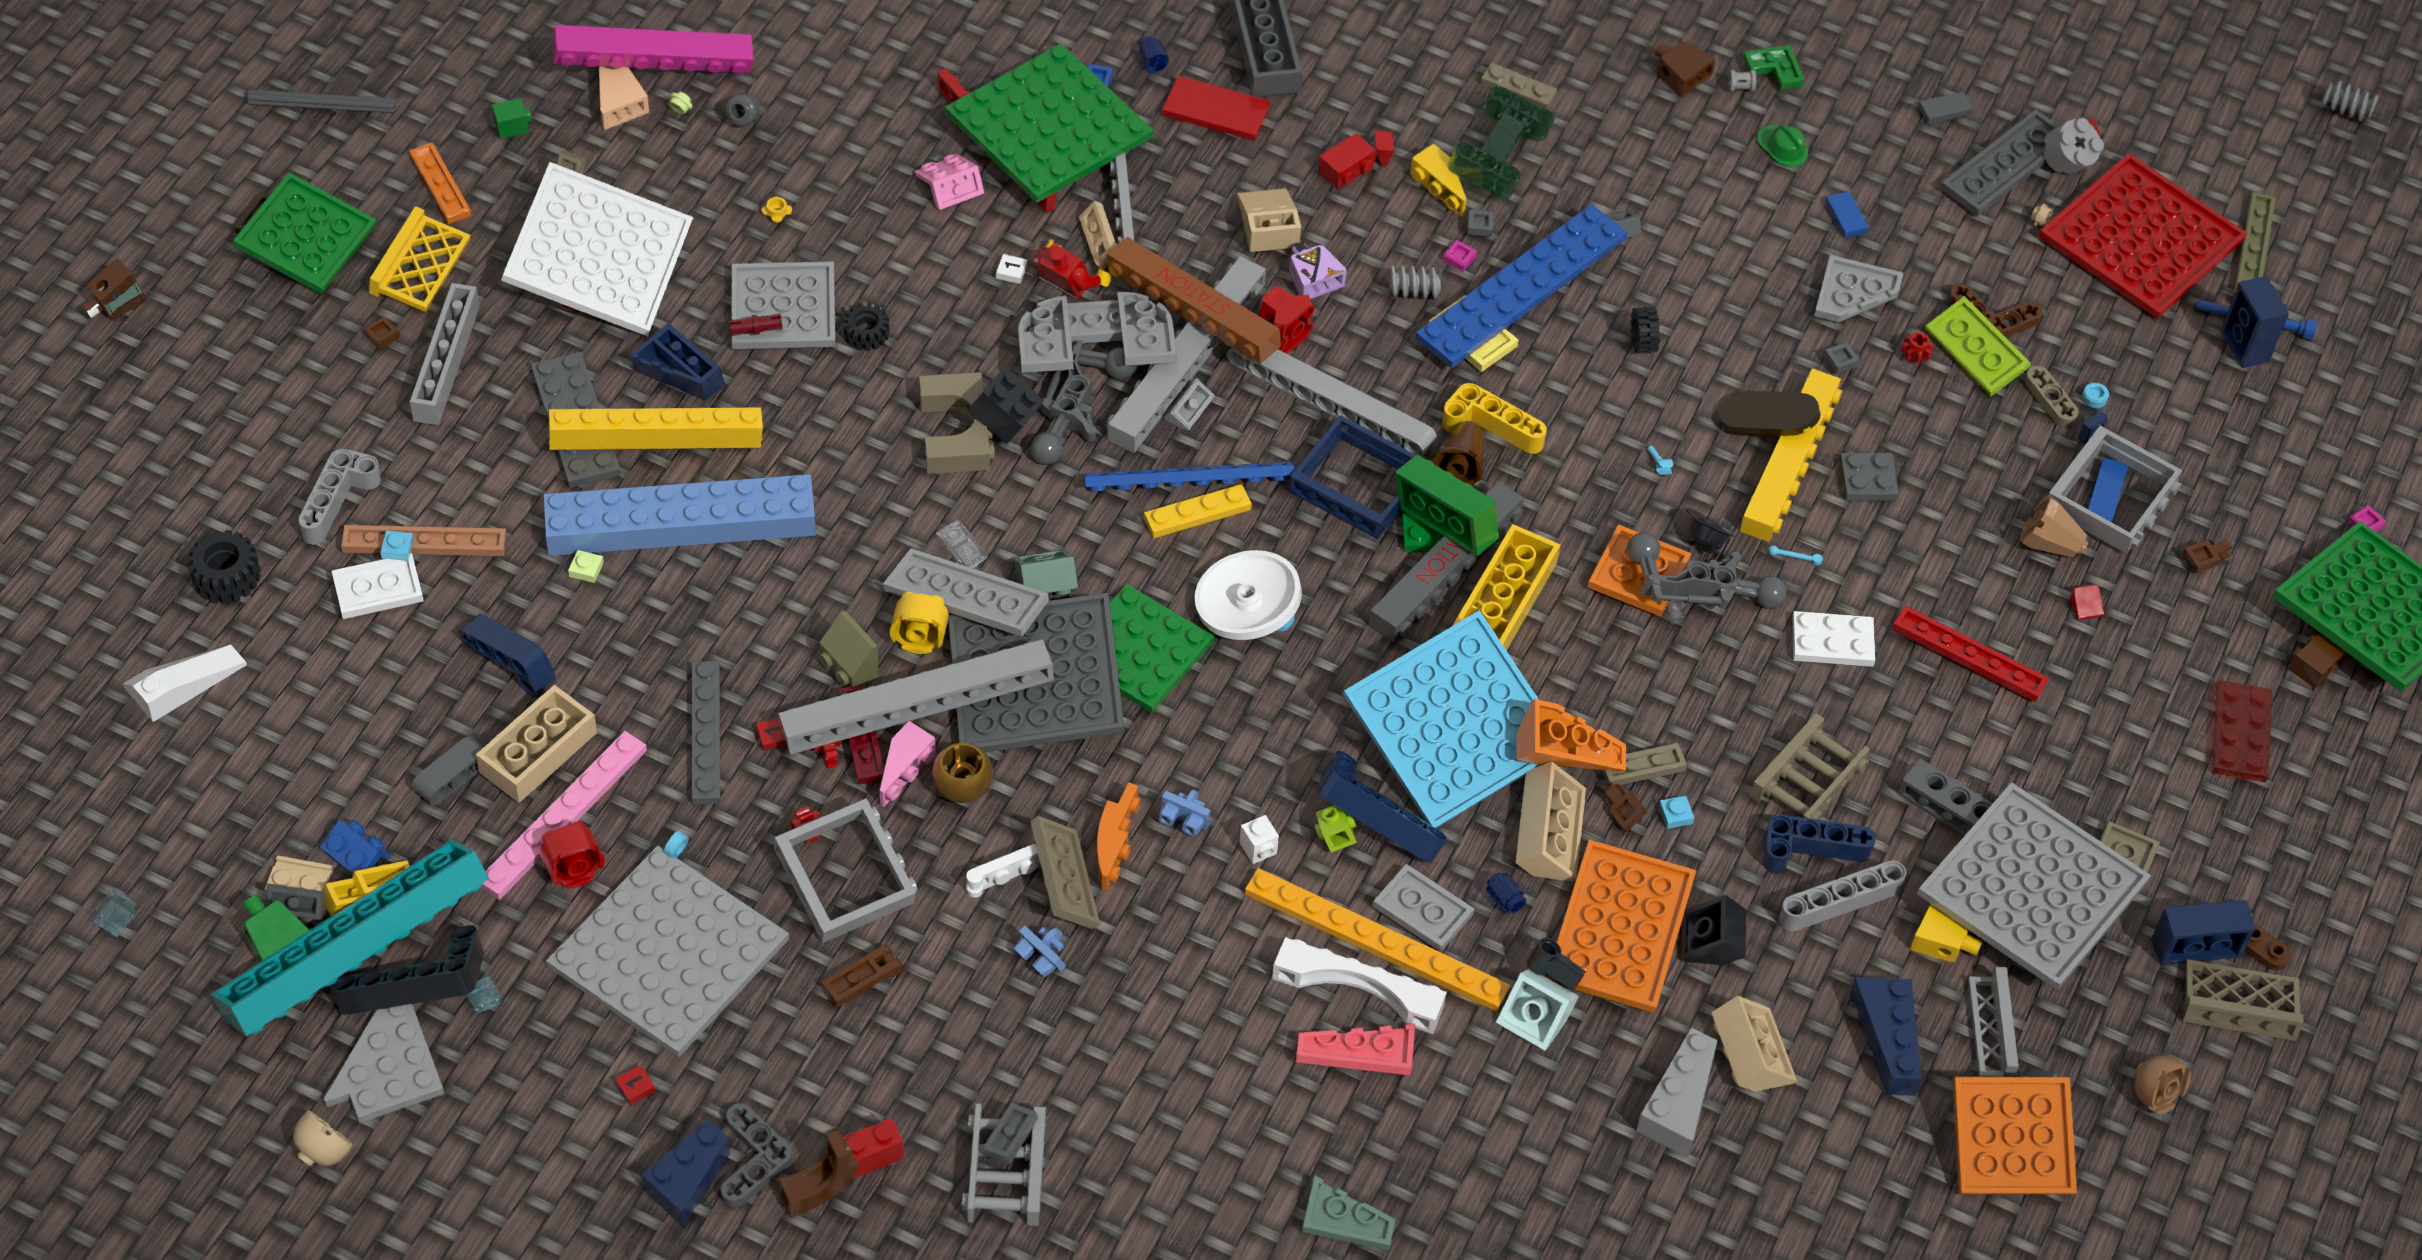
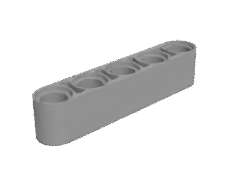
(1835, 905)

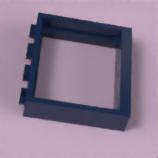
(1333, 501)

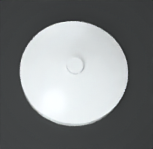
(1248, 595)

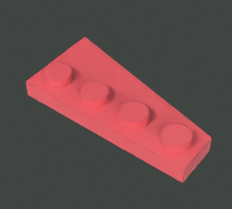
(1376, 1050)

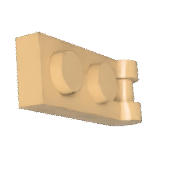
(1097, 233)

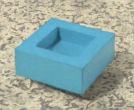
(397, 545)
(1676, 812)

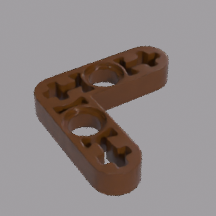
(2015, 313)

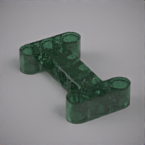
(1487, 165)

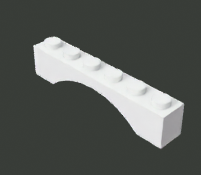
(1307, 965)

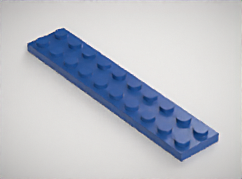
(1521, 286)

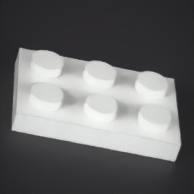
(377, 586)
(1833, 638)

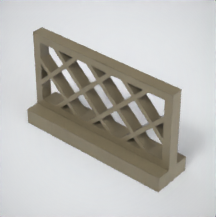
(2241, 1015)

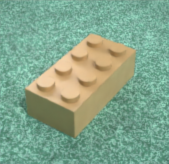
(536, 743)

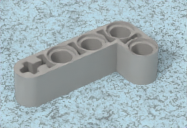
(340, 472)

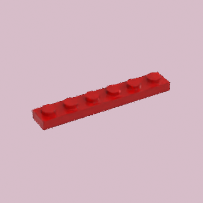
(1970, 653)

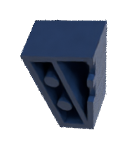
(686, 1171)

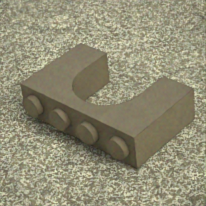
(963, 451)

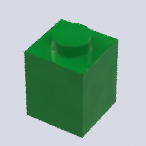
(511, 118)

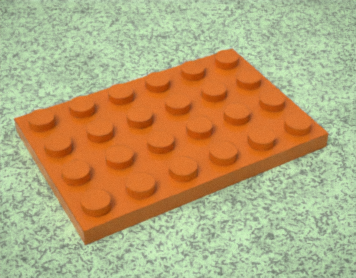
(1624, 923)

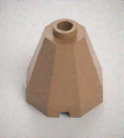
(2053, 530)

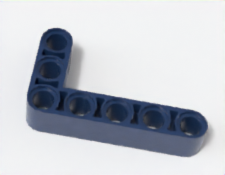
(1376, 810)

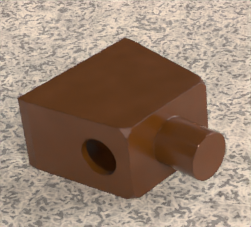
(1684, 66)

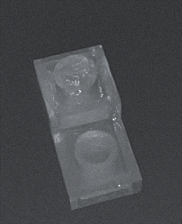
(961, 544)

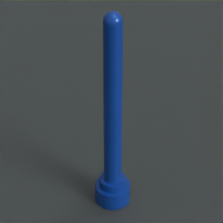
(2304, 328)

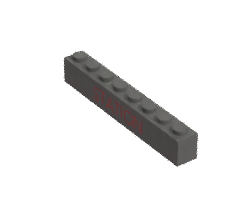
(1436, 572)

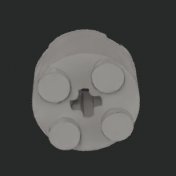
(2072, 146)

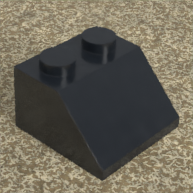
(1713, 932)

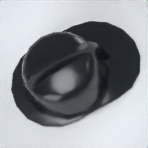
(1707, 533)

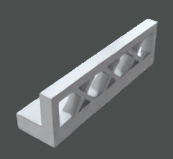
(2002, 1020)

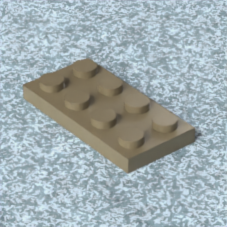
(1065, 872)

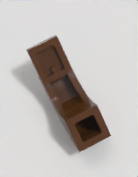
(821, 1180)

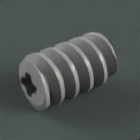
(2350, 101)
(1415, 281)

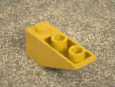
(1432, 171)

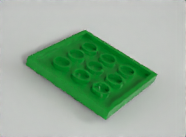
(305, 233)
(1152, 647)

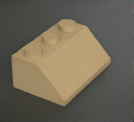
(1753, 1045)

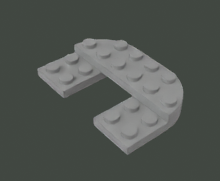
(1055, 325)

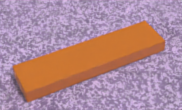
(440, 183)

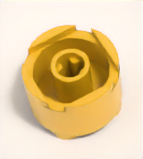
(919, 622)

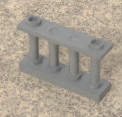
(1030, 1178)

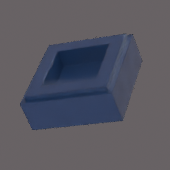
(2091, 425)

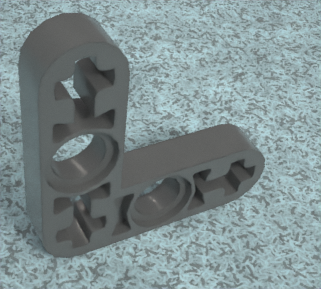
(763, 1160)

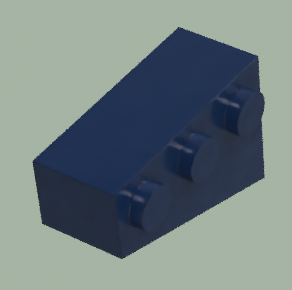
(678, 363)

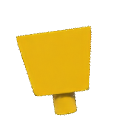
(1943, 937)

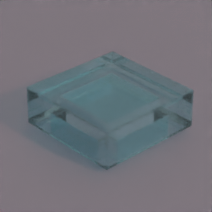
(484, 995)

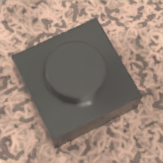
(1480, 223)
(1841, 358)

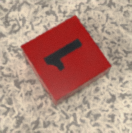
(771, 734)
(635, 1085)

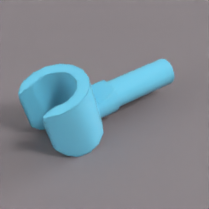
(1662, 465)

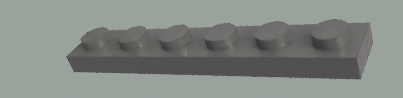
(706, 733)

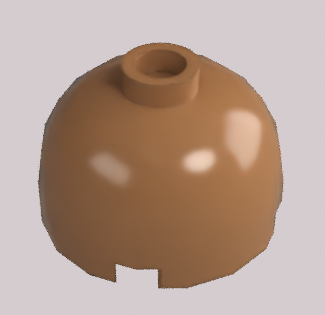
(2160, 1082)

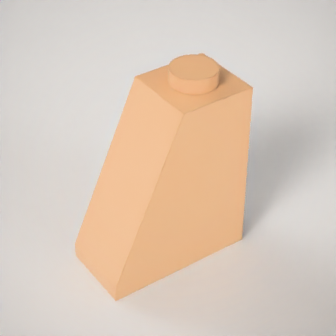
(620, 96)

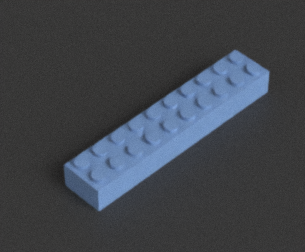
(679, 514)

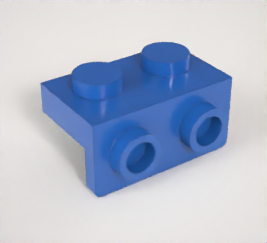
(353, 847)

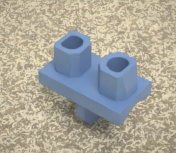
(1187, 809)
(1030, 943)

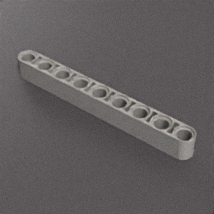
(1338, 399)

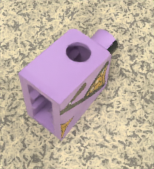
(1315, 270)

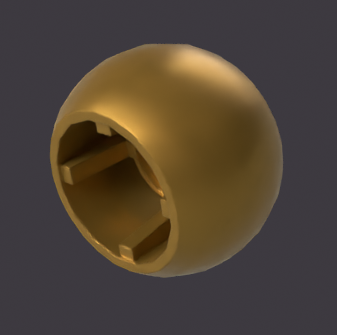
(969, 772)

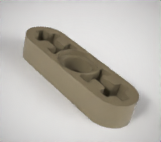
(2052, 407)

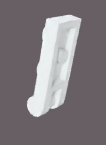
(1001, 870)

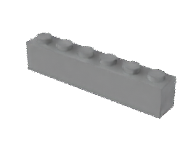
(444, 354)

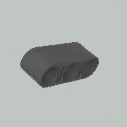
(448, 771)

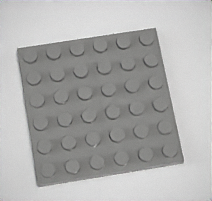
(2034, 885)
(668, 951)

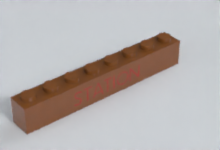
(1194, 300)

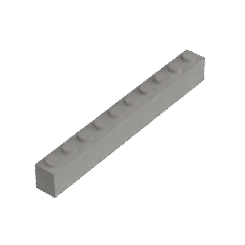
(1193, 347)
(916, 696)

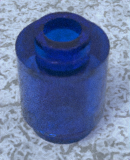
(1153, 54)
(1506, 892)

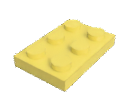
(1492, 350)

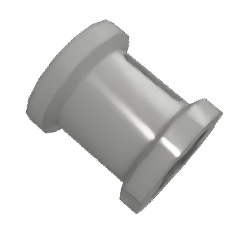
(1735, 76)

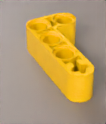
(1494, 415)

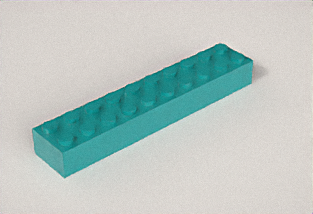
(349, 937)

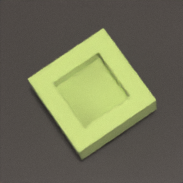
(586, 566)

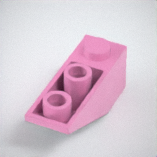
(906, 756)

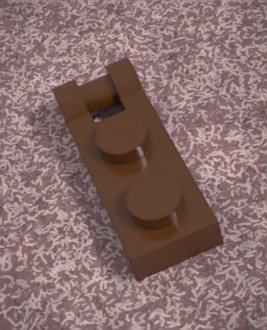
(861, 975)

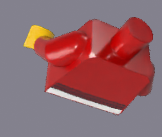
(1067, 271)

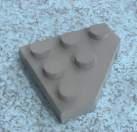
(1854, 288)

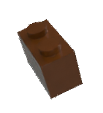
(2317, 659)

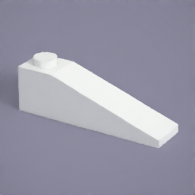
(174, 683)

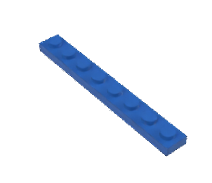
(1177, 476)

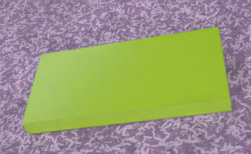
(1977, 346)

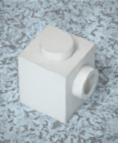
(1259, 839)

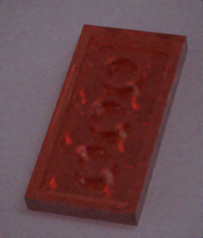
(2242, 731)

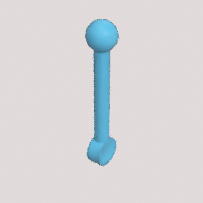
(1816, 558)

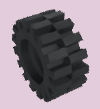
(863, 315)
(1645, 329)

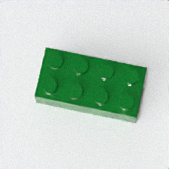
(1447, 504)

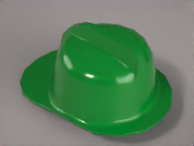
(1784, 144)

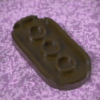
(1769, 413)

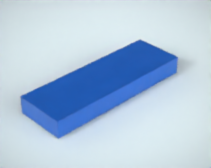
(2108, 488)

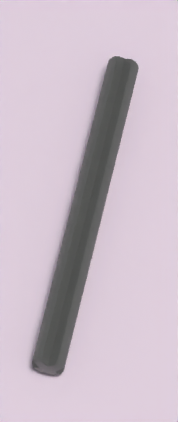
(322, 101)

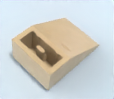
(1269, 219)

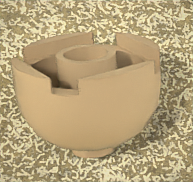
(319, 1141)

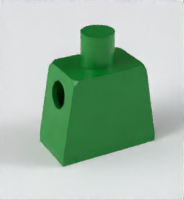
(270, 927)

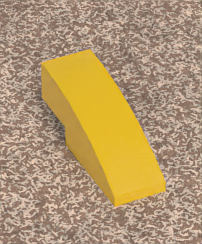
(345, 892)

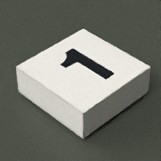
(1011, 269)

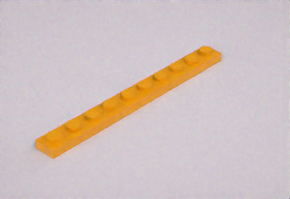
(1378, 940)

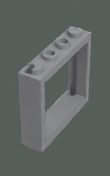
(2132, 456)
(831, 929)

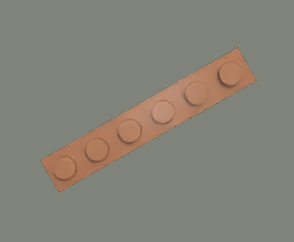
(428, 540)

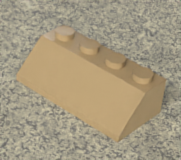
(1551, 823)

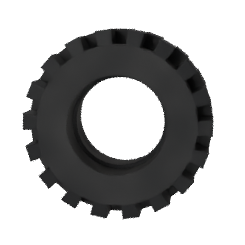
(220, 550)

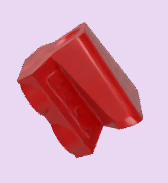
(1289, 314)

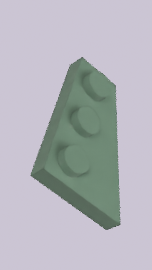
(1342, 1218)

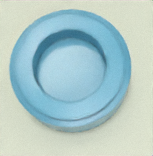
(2095, 395)
(676, 844)

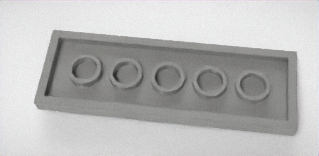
(968, 591)

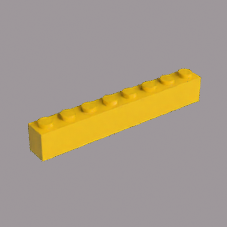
(655, 428)
(1789, 463)

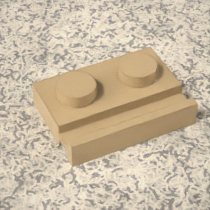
(299, 874)

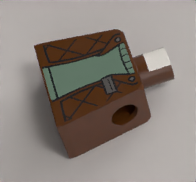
(114, 292)

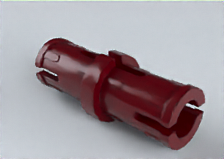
(756, 324)

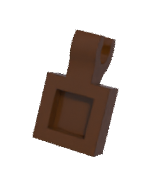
(2206, 556)
(1626, 806)

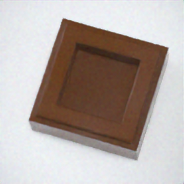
(381, 332)

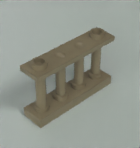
(1798, 750)

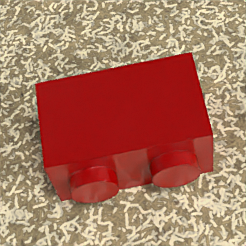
(1347, 161)
(876, 1146)

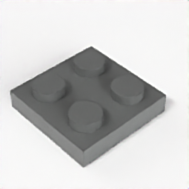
(1869, 477)

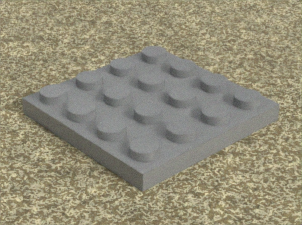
(796, 290)

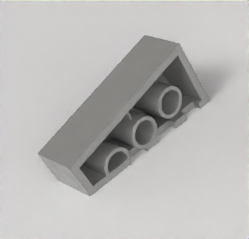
(1677, 1100)

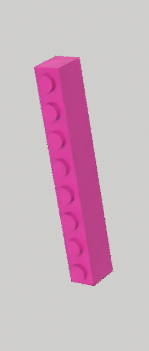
(652, 49)

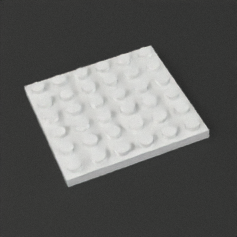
(597, 249)

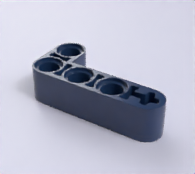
(511, 651)
(1851, 842)

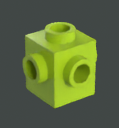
(1336, 828)

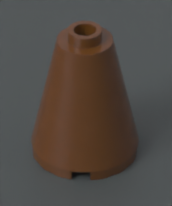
(1462, 453)

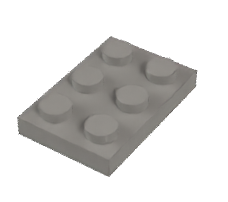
(1423, 907)

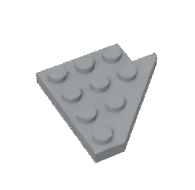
(387, 1067)

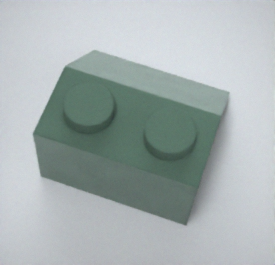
(1047, 571)

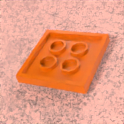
(1622, 578)

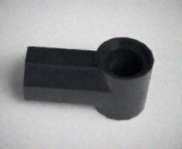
(1548, 960)

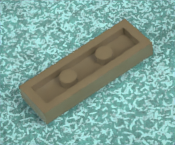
(1519, 84)
(1648, 765)

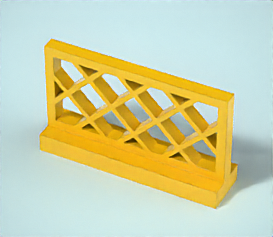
(402, 246)

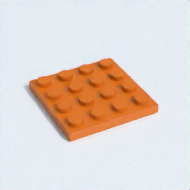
(2014, 1136)

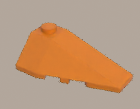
(1566, 740)

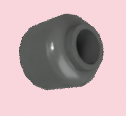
(743, 109)

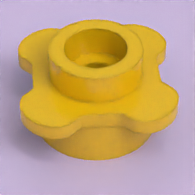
(776, 209)

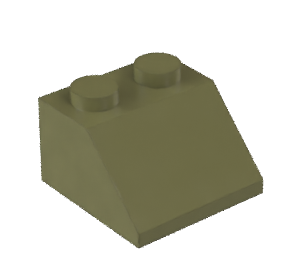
(849, 652)

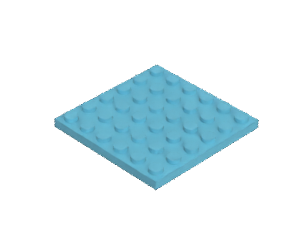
(1448, 718)

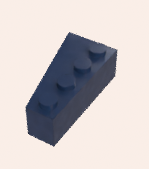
(1889, 1021)

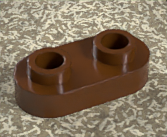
(2263, 947)

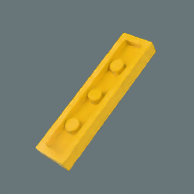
(1197, 511)

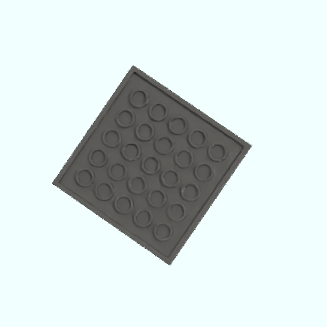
(1074, 706)

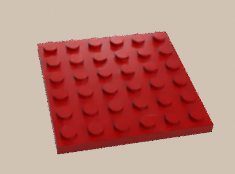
(2143, 235)

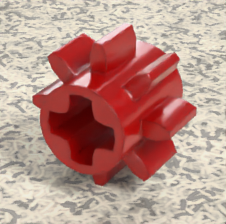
(1917, 347)
(803, 817)

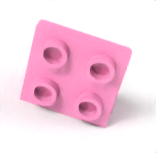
(951, 180)

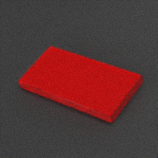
(1216, 108)

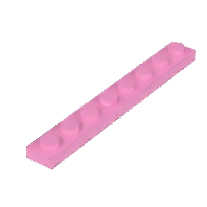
(564, 811)

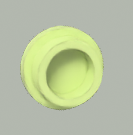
(680, 102)

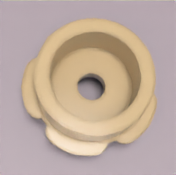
(2041, 215)

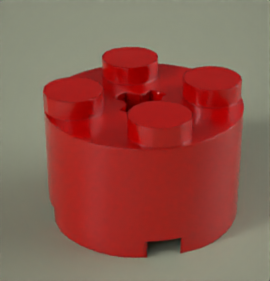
(571, 855)

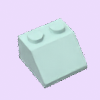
(1537, 1009)

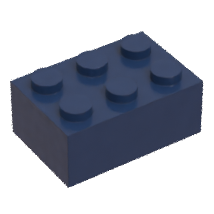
(2254, 321)
(2203, 932)

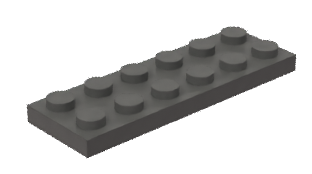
(2001, 164)
(567, 385)

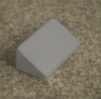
(1189, 405)

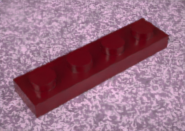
(865, 751)

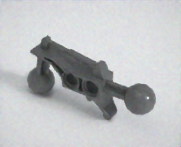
(1071, 404)
(1700, 581)

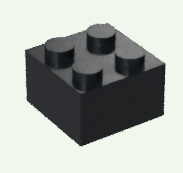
(1005, 405)

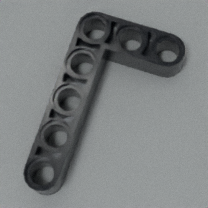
(417, 982)

